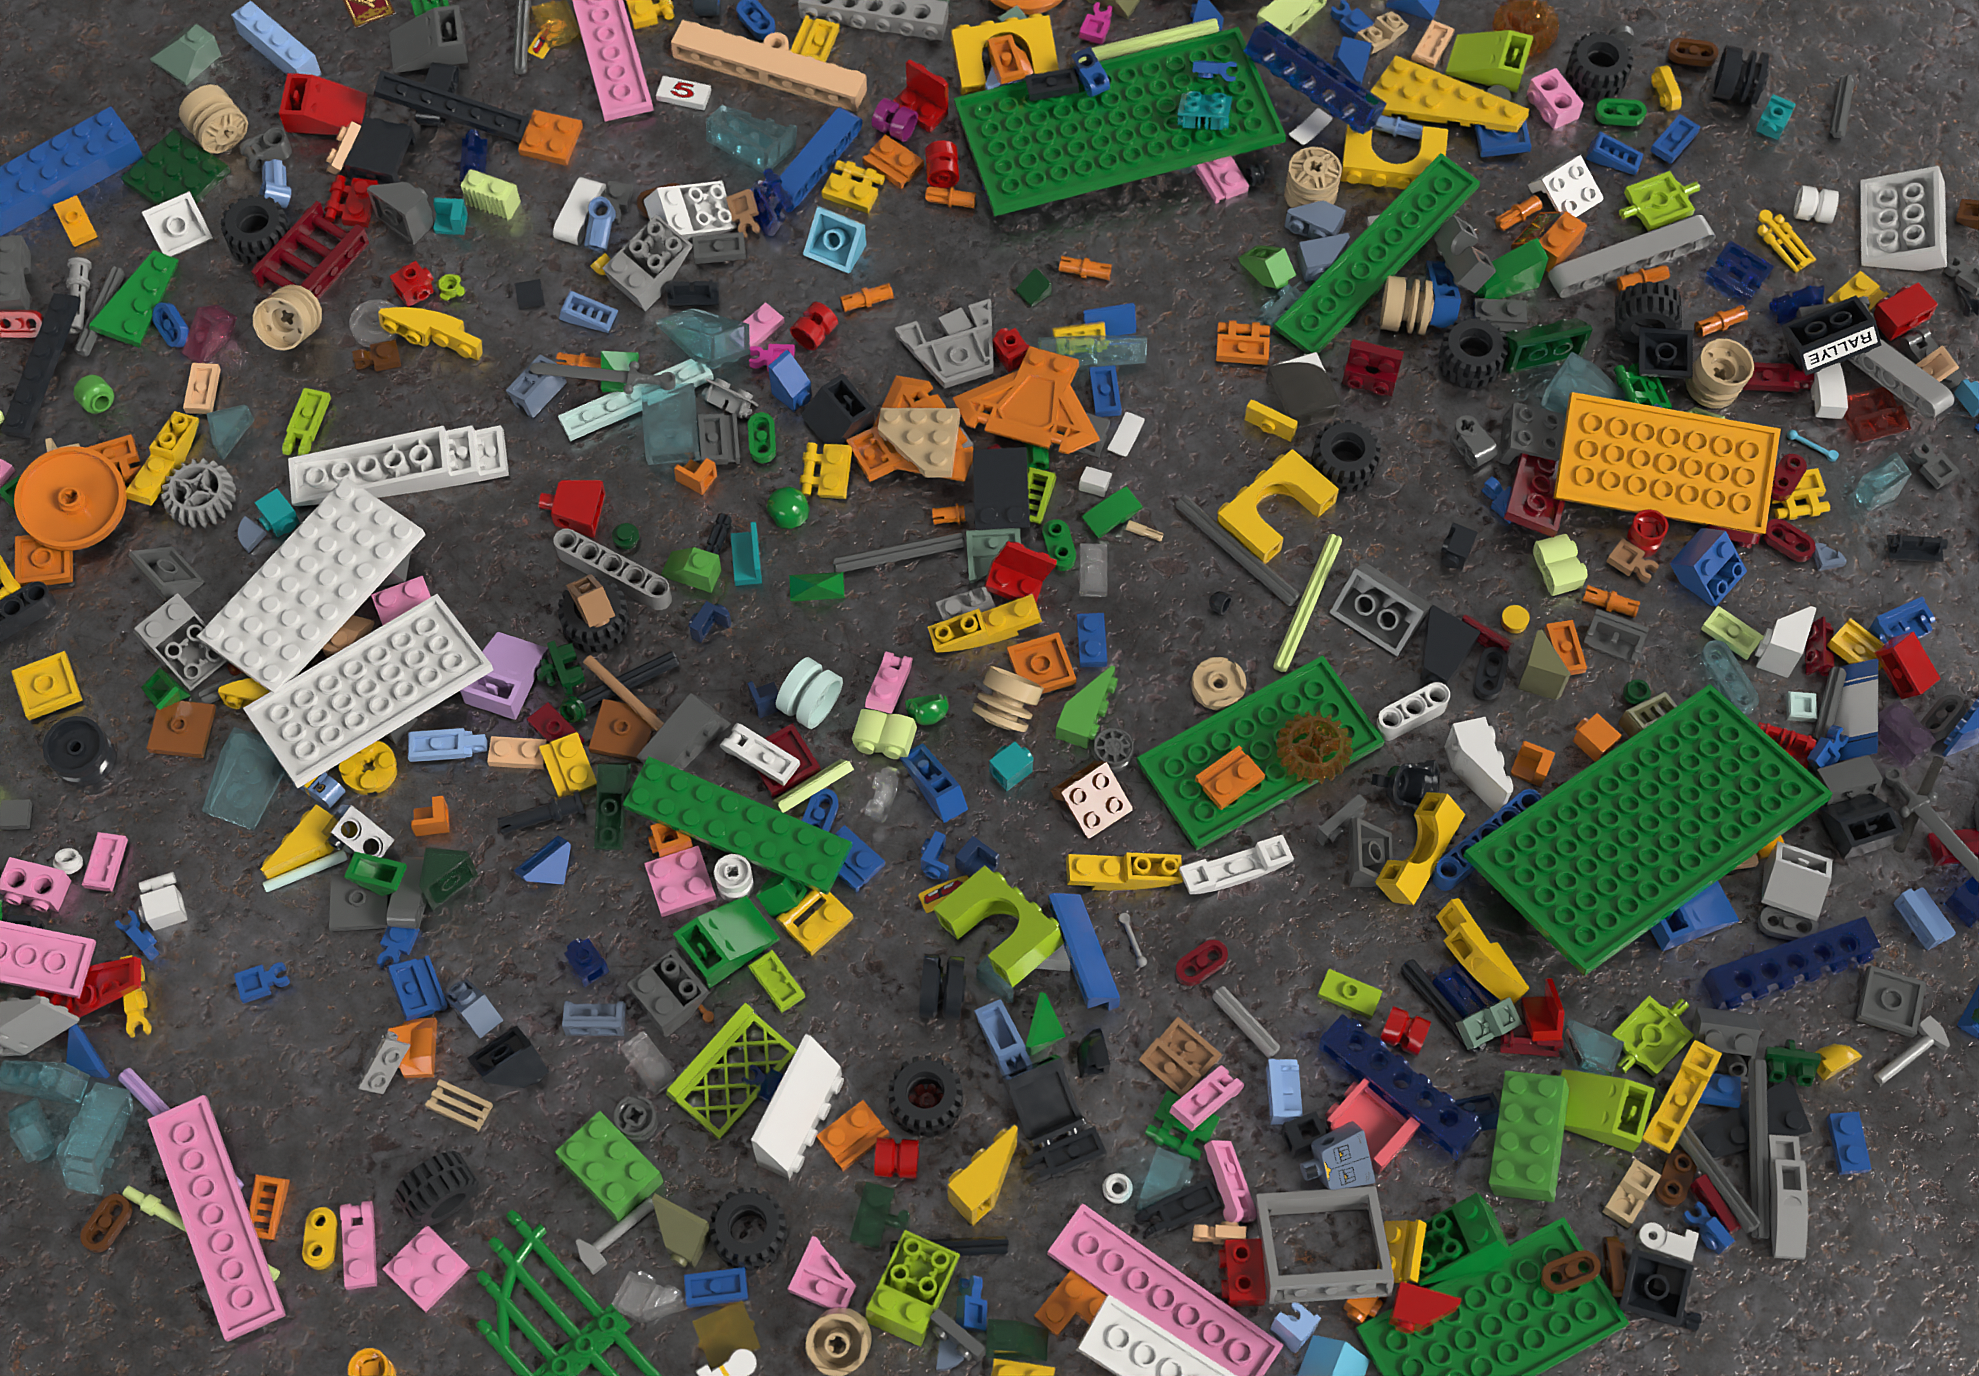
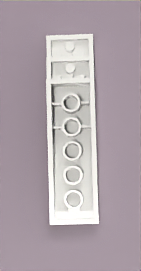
(402, 463)

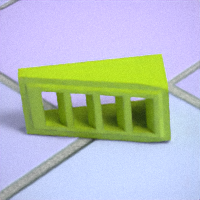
(1042, 476)

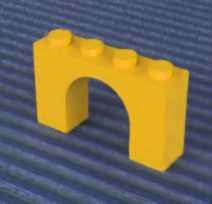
(969, 43)
(1365, 167)
(1287, 476)

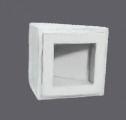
(1094, 481)

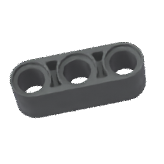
(408, 901)

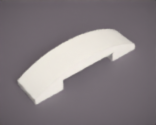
(1236, 868)

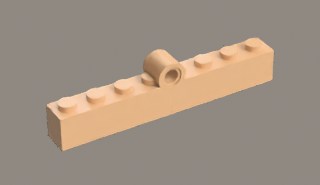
(769, 65)

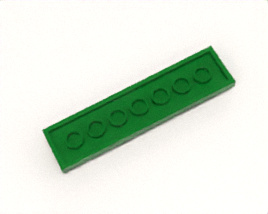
(738, 825)

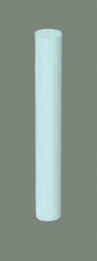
(305, 871)

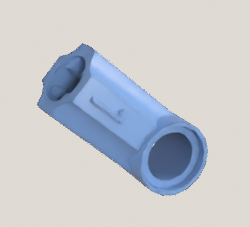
(275, 182)
(599, 226)

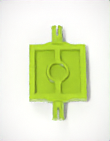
(1659, 200)
(1652, 1036)

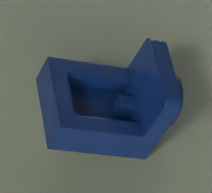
(704, 620)

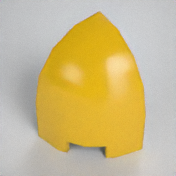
(1835, 1059)

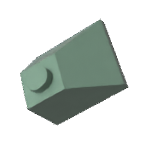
(187, 54)

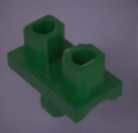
(568, 677)
(1791, 1061)

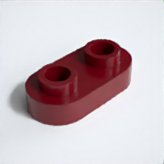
(1787, 475)
(1742, 538)
(1789, 540)
(1200, 963)

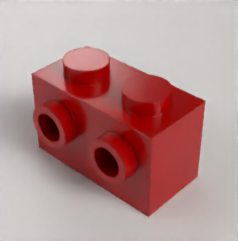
(1904, 310)
(1907, 665)
(1243, 1272)

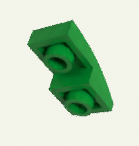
(1112, 511)

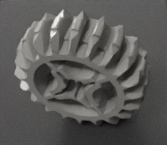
(200, 502)

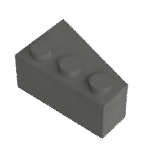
(685, 733)

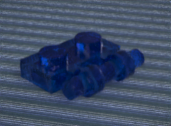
(770, 209)
(1743, 264)

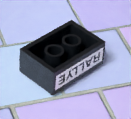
(1831, 335)

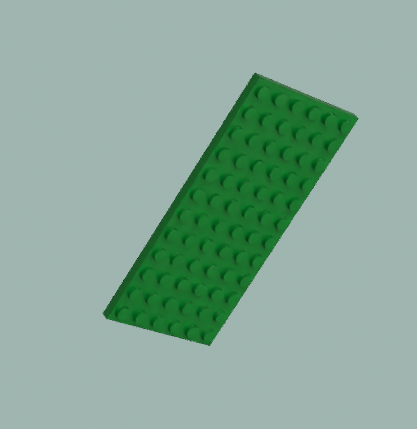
(1128, 133)
(1647, 828)

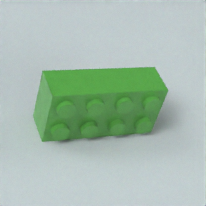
(1529, 1136)

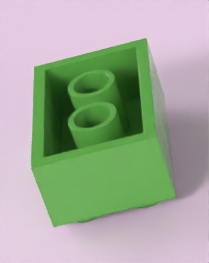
(609, 1166)

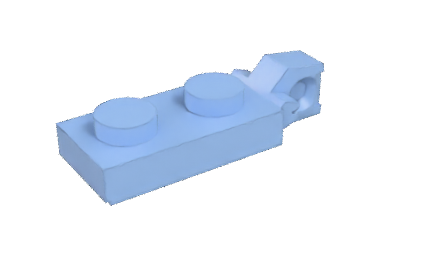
(444, 744)

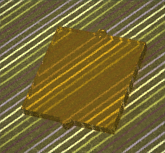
(725, 1332)

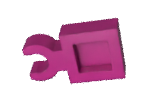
(1096, 25)
(766, 357)

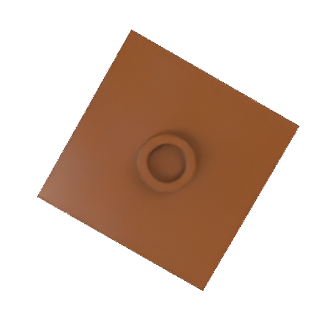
(182, 729)
(620, 731)

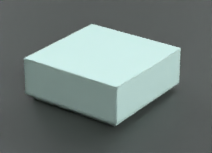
(1801, 706)

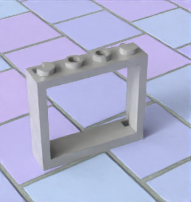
(1323, 1285)

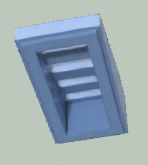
(577, 318)

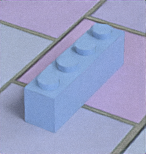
(274, 41)

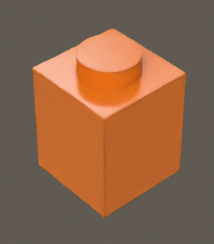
(1596, 737)

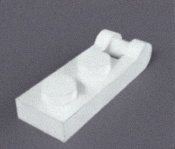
(760, 754)

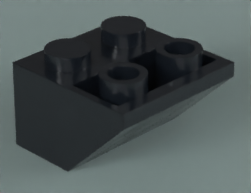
(838, 412)
(1861, 825)

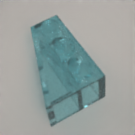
(750, 139)
(92, 1137)

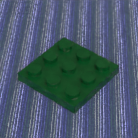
(174, 169)

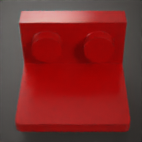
(925, 95)
(1018, 571)

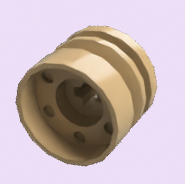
(213, 119)
(1312, 177)
(1406, 305)
(278, 325)
(1720, 373)
(1007, 699)

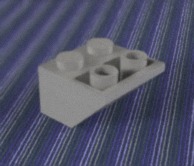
(1796, 880)

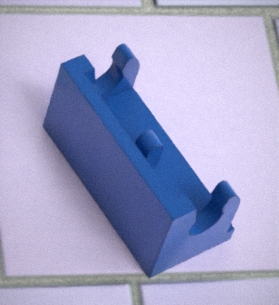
(1903, 620)

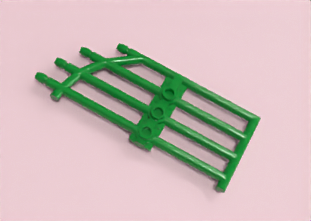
(584, 1345)

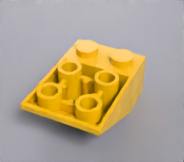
(978, 1186)

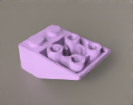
(513, 674)

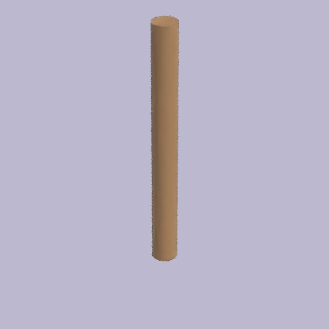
(623, 693)

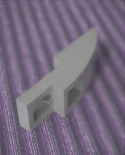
(1788, 1197)

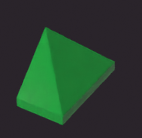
(616, 361)
(816, 586)
(163, 690)
(1044, 1028)

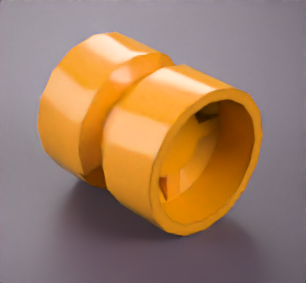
(370, 1363)

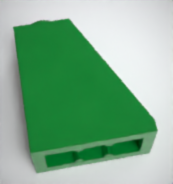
(1516, 272)

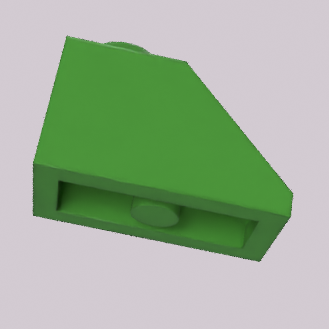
(1268, 265)
(693, 568)

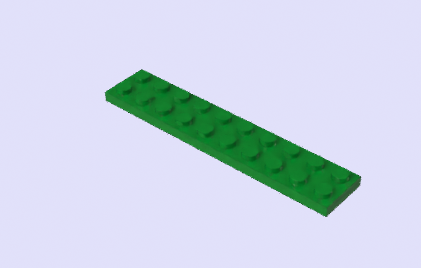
(1376, 254)

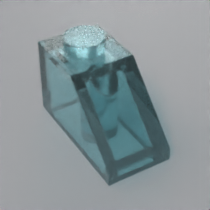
(1882, 482)
(31, 1131)
(1165, 1177)

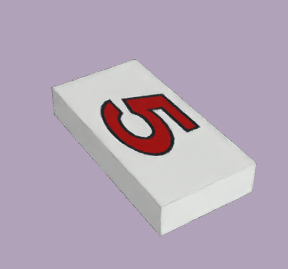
(683, 93)

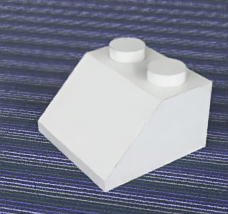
(1785, 642)

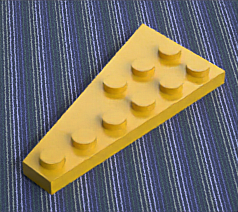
(1438, 98)

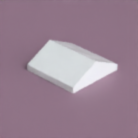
(177, 225)

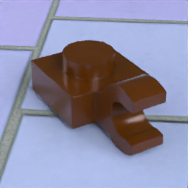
(382, 356)

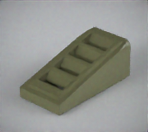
(1633, 722)

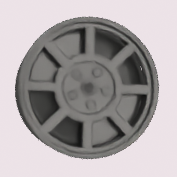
(1114, 749)
(635, 1118)

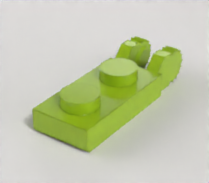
(306, 420)

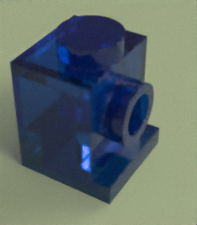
(590, 968)

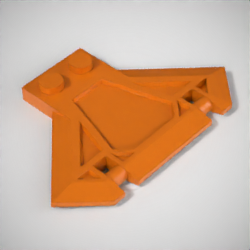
(1032, 404)
(879, 456)

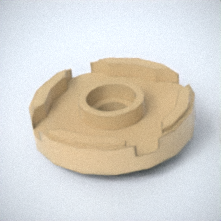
(1218, 671)

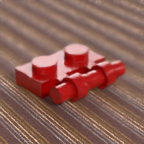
(358, 203)

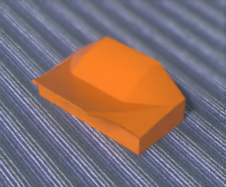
(1008, 60)
(420, 1057)

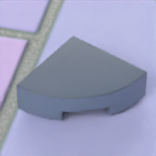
(250, 534)
(1827, 558)
(947, 1356)

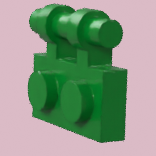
(1648, 389)
(1185, 1148)

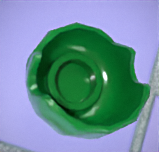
(788, 507)
(927, 709)

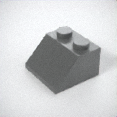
(402, 209)

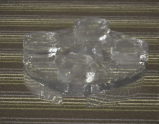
(886, 787)

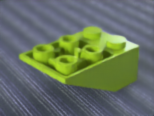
(1490, 58)
(1607, 1108)
(911, 1288)

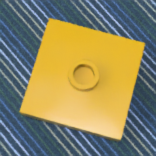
(46, 685)

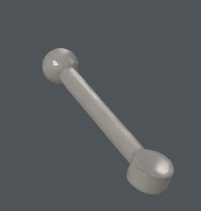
(1124, 919)

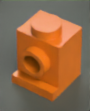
(662, 834)
(1360, 1308)

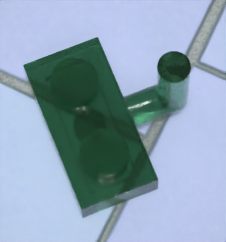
(874, 1216)

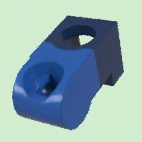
(1089, 72)

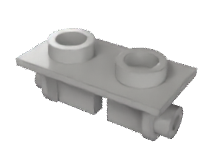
(738, 401)
(384, 1064)

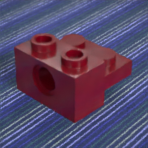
(1367, 358)

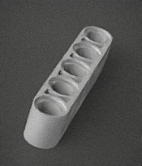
(1905, 380)
(606, 559)

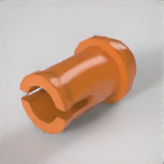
(948, 514)

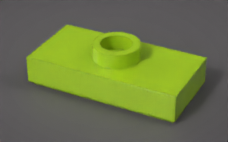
(776, 981)
(1350, 993)

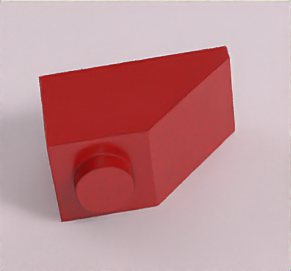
(1419, 1307)

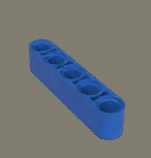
(820, 154)
(1460, 866)

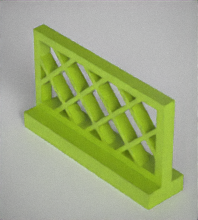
(708, 1060)

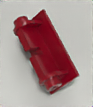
(1817, 656)
(1520, 1042)

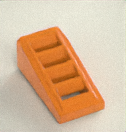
(280, 1196)

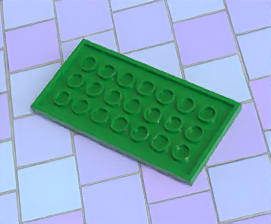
(1255, 727)
(1503, 1319)

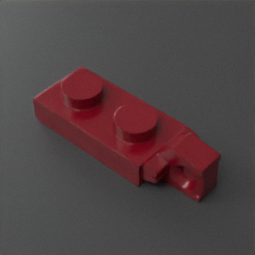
(1778, 378)

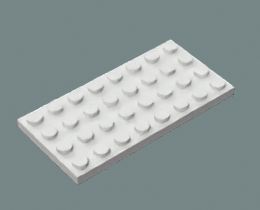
(311, 585)
(367, 690)

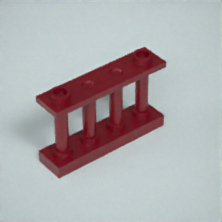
(335, 260)

